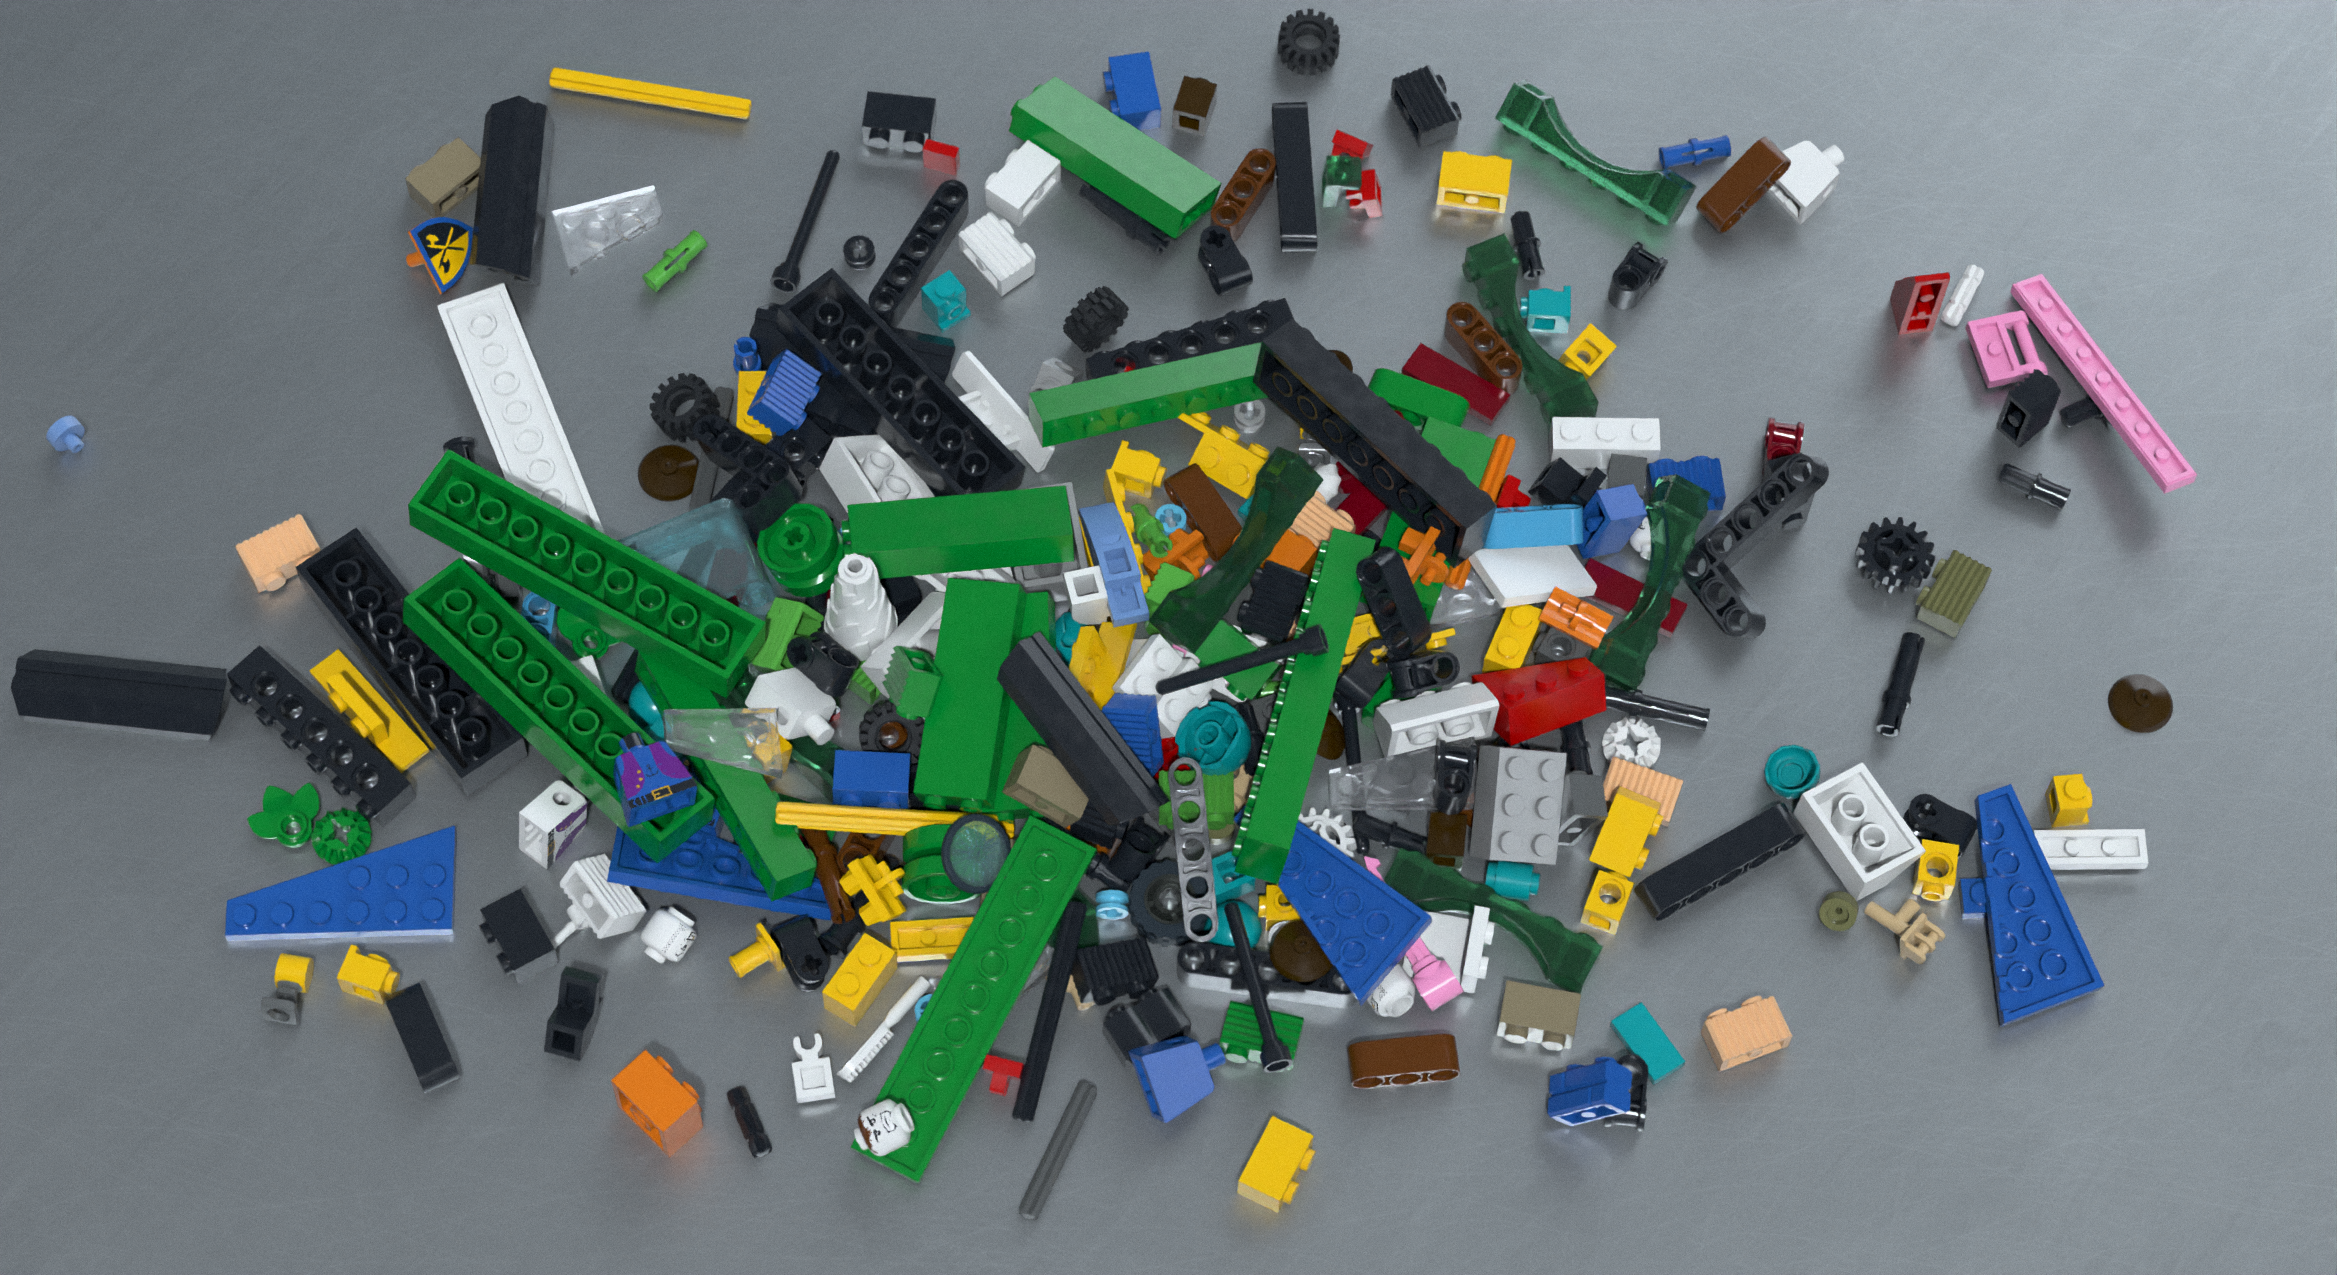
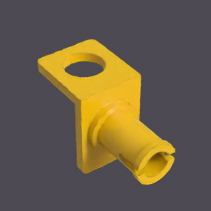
(756, 954)

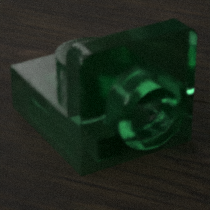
(1338, 175)

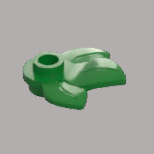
(580, 631)
(284, 812)

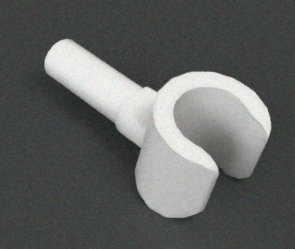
(577, 923)

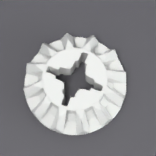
(1616, 736)

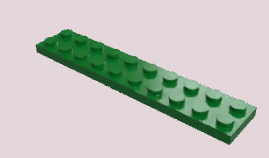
(981, 989)

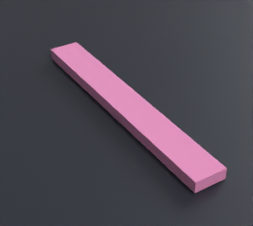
(2103, 384)

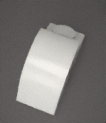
(1086, 595)

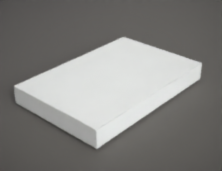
(1531, 573)

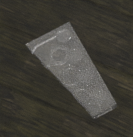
(1392, 782)

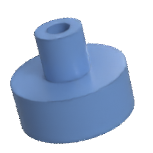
(66, 434)

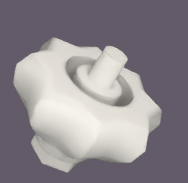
(1331, 480)

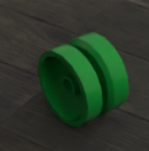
(802, 550)
(924, 870)

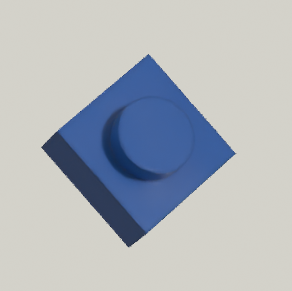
(1972, 898)

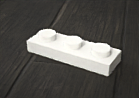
(2094, 849)

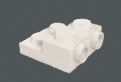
(1158, 662)

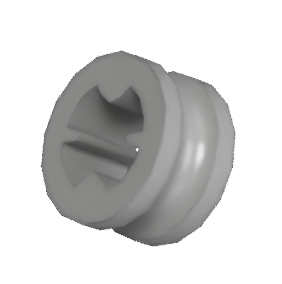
(1253, 425)

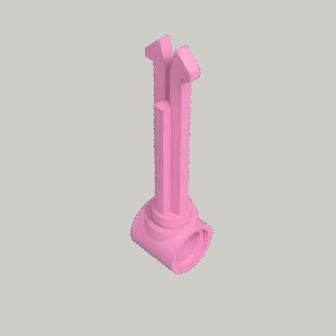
(1432, 977)

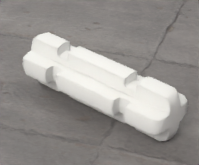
(1962, 295)

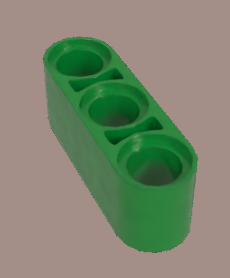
(1418, 399)

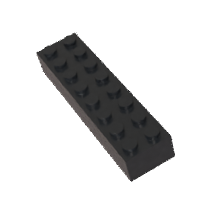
(896, 391)
(1373, 441)
(448, 715)

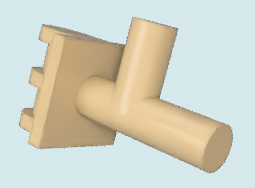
(1910, 935)

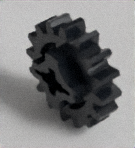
(1908, 545)

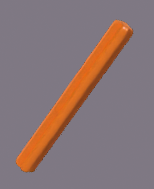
(1491, 484)

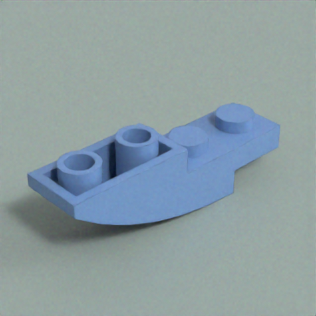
(1117, 562)

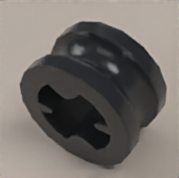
(859, 242)

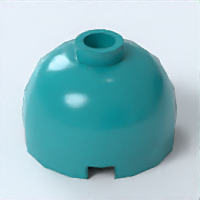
(1220, 735)

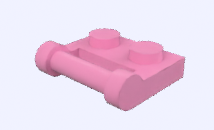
(1996, 352)

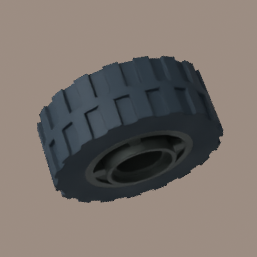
(1153, 920)

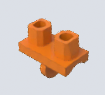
(1186, 554)
(1422, 562)
(1575, 618)

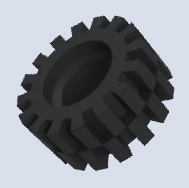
(1308, 58)
(1095, 319)
(675, 395)
(887, 713)

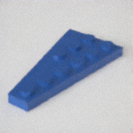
(708, 870)
(374, 895)
(1348, 911)
(2031, 930)

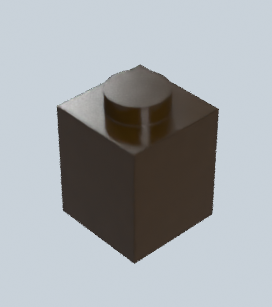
(1194, 105)
(1446, 839)

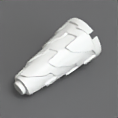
(858, 608)

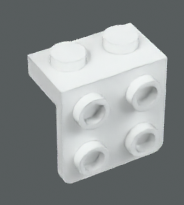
(1459, 944)

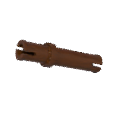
(829, 874)

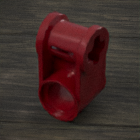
(1781, 440)

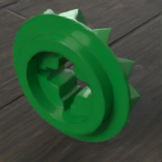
(333, 850)

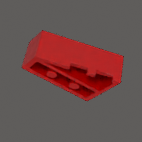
(1544, 697)

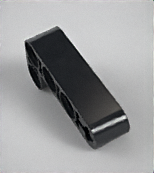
(767, 478)

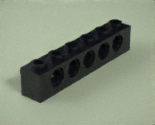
(1201, 336)
(263, 672)

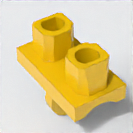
(879, 886)

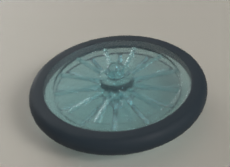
(974, 852)

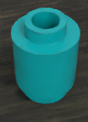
(1513, 880)

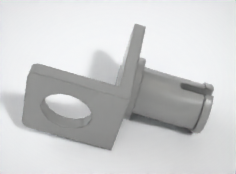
(1055, 374)

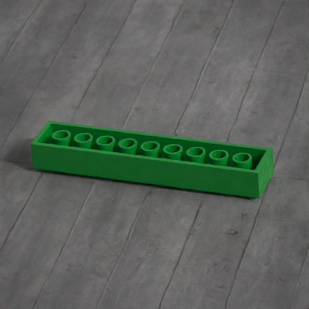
(587, 573)
(540, 696)
(1300, 711)

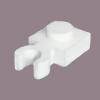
(812, 1075)

